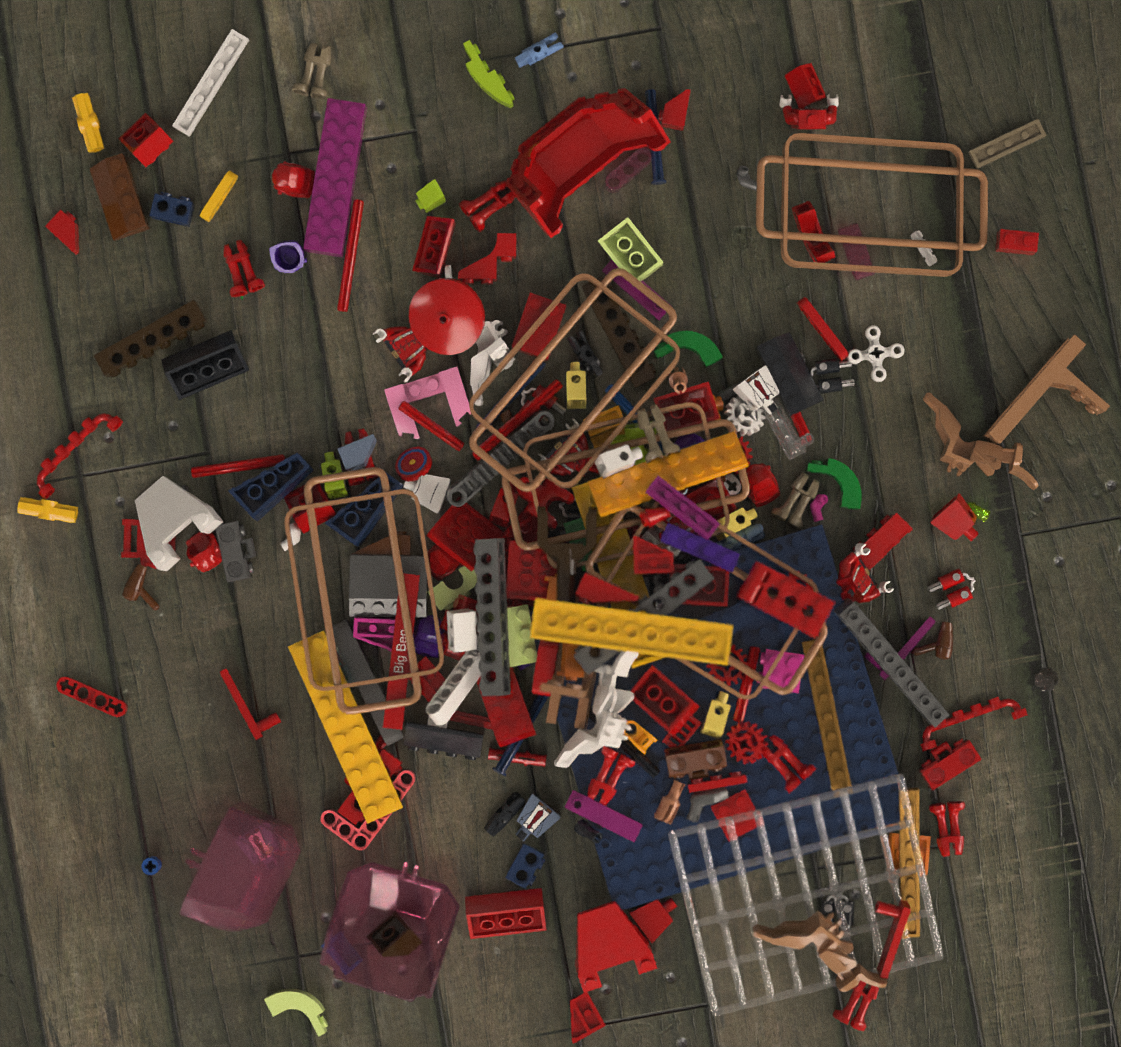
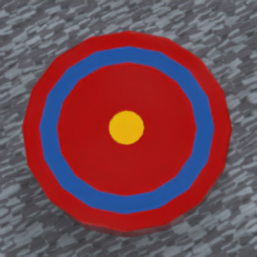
(413, 463)

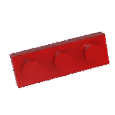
(717, 782)

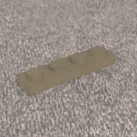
(1007, 143)

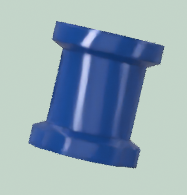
(147, 870)

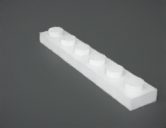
(210, 82)

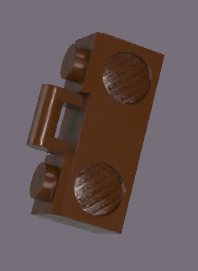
(695, 757)

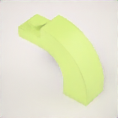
(298, 1000)

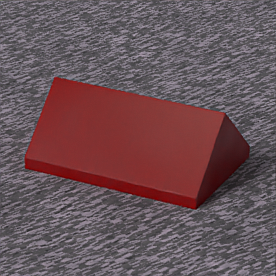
(434, 246)

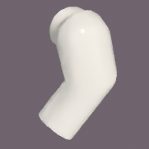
(295, 533)

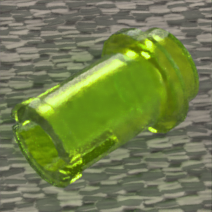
(980, 512)

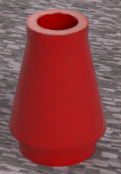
(652, 516)

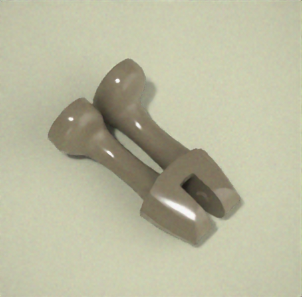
(313, 60)
(658, 423)
(795, 519)

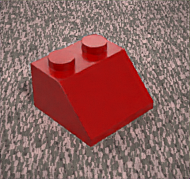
(146, 140)
(297, 498)

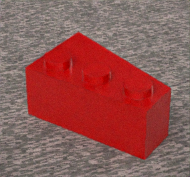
(884, 538)

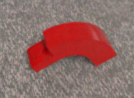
(808, 223)

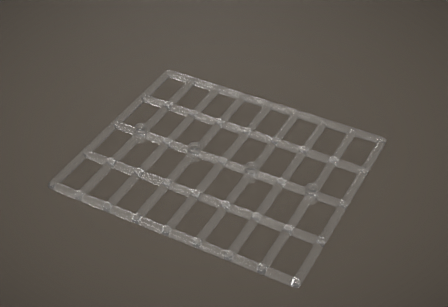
(779, 903)

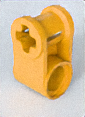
(639, 736)

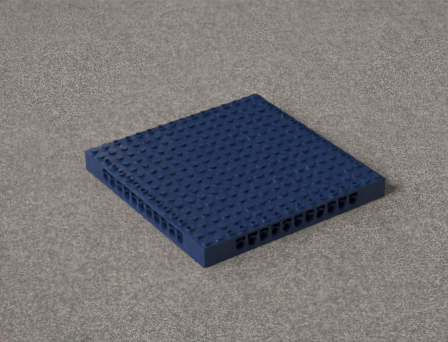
(646, 868)

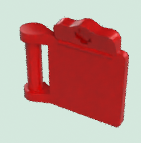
(141, 551)

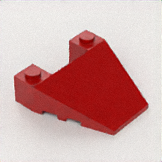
(607, 940)

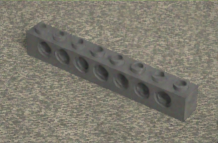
(693, 568)
(498, 608)
(891, 662)

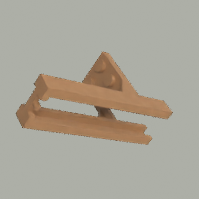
(1050, 375)
(583, 692)

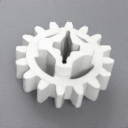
(748, 424)

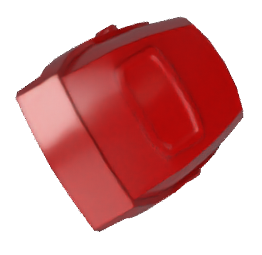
(293, 180)
(762, 484)
(203, 551)
(441, 563)

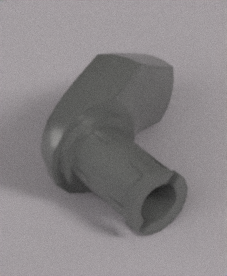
(704, 798)

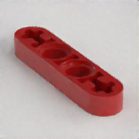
(822, 328)
(92, 695)

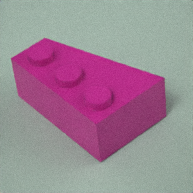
(375, 630)

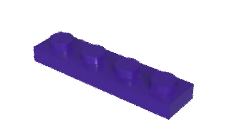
(700, 547)

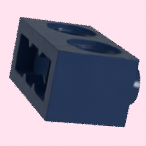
(171, 213)
(521, 863)

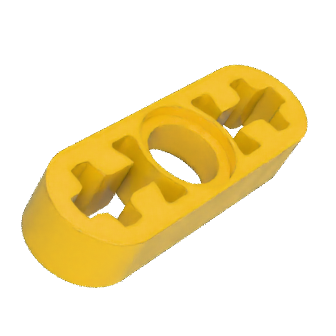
(219, 196)

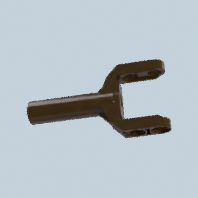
(566, 555)

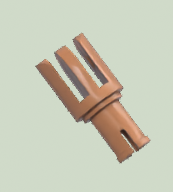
(678, 380)
(669, 803)

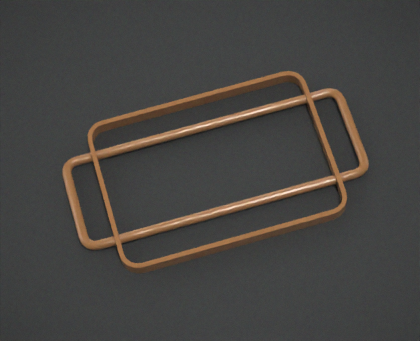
(960, 171)
(600, 287)
(704, 426)
(386, 494)
(764, 681)

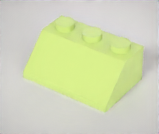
(630, 250)
(521, 646)

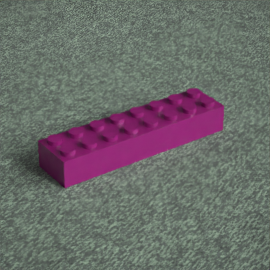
(335, 177)

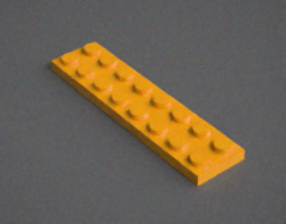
(679, 469)

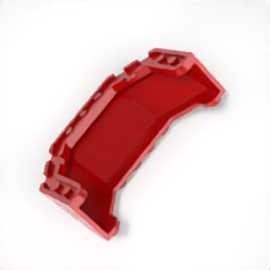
(576, 148)

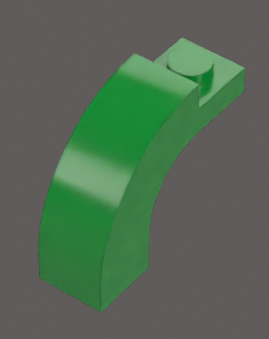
(694, 341)
(847, 480)

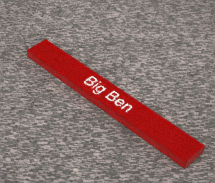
(399, 656)

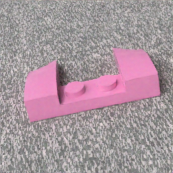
(445, 381)

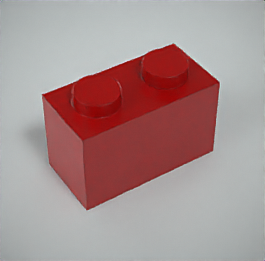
(1017, 242)

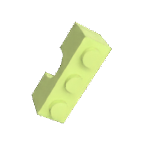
(445, 596)

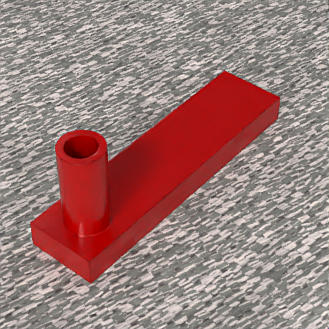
(255, 728)
(895, 934)

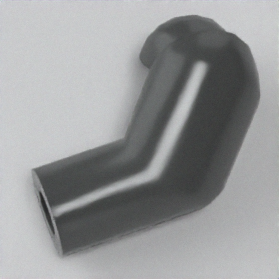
(744, 178)

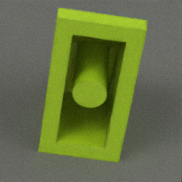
(430, 196)

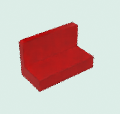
(805, 85)

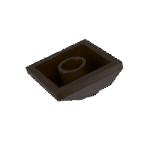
(394, 937)

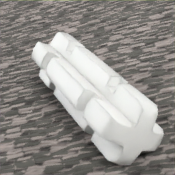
(925, 252)

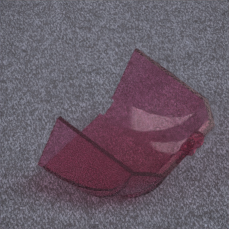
(242, 871)
(363, 904)

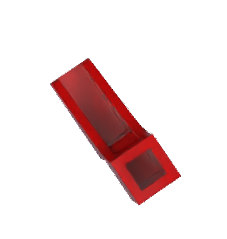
(486, 268)

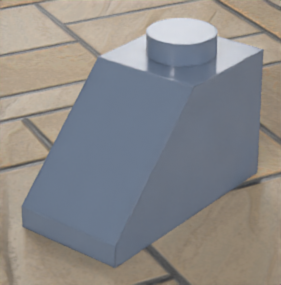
(357, 453)

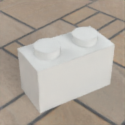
(462, 630)

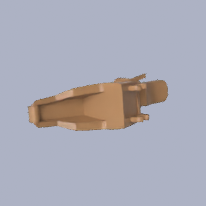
(963, 454)
(830, 947)

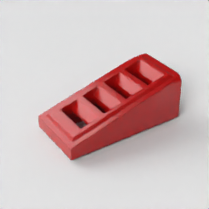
(687, 736)

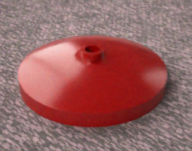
(458, 305)

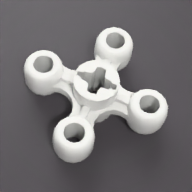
(876, 362)

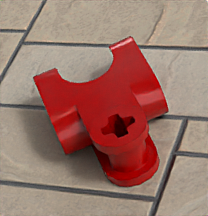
(546, 494)

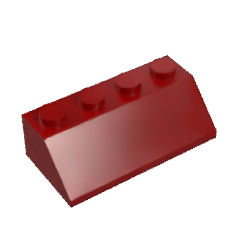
(505, 913)

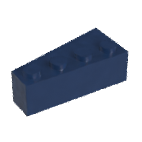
(271, 486)
(360, 517)
(735, 615)

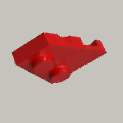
(651, 558)
(584, 1017)

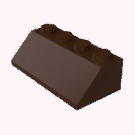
(119, 197)

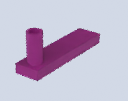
(637, 295)
(682, 508)
(908, 647)
(603, 816)

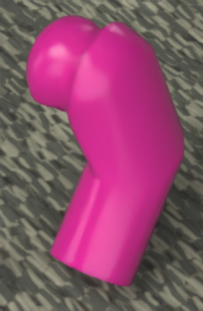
(816, 506)

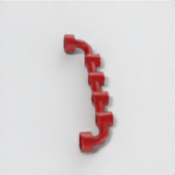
(63, 452)
(976, 710)

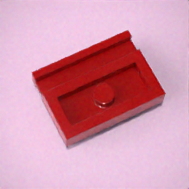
(429, 683)

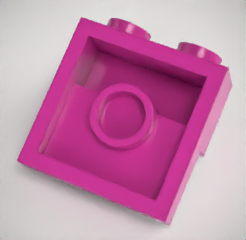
(784, 669)

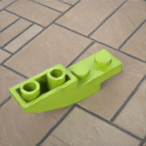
(489, 82)

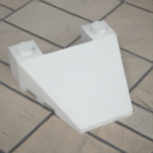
(164, 513)

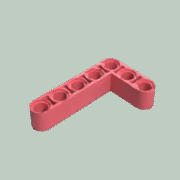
(364, 830)

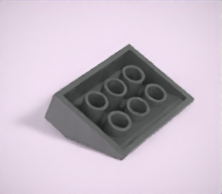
(374, 584)

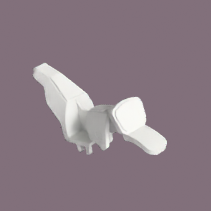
(482, 362)
(607, 704)

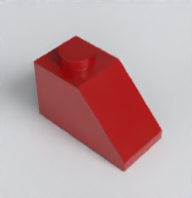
(675, 111)
(65, 229)

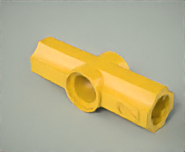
(88, 122)
(47, 510)

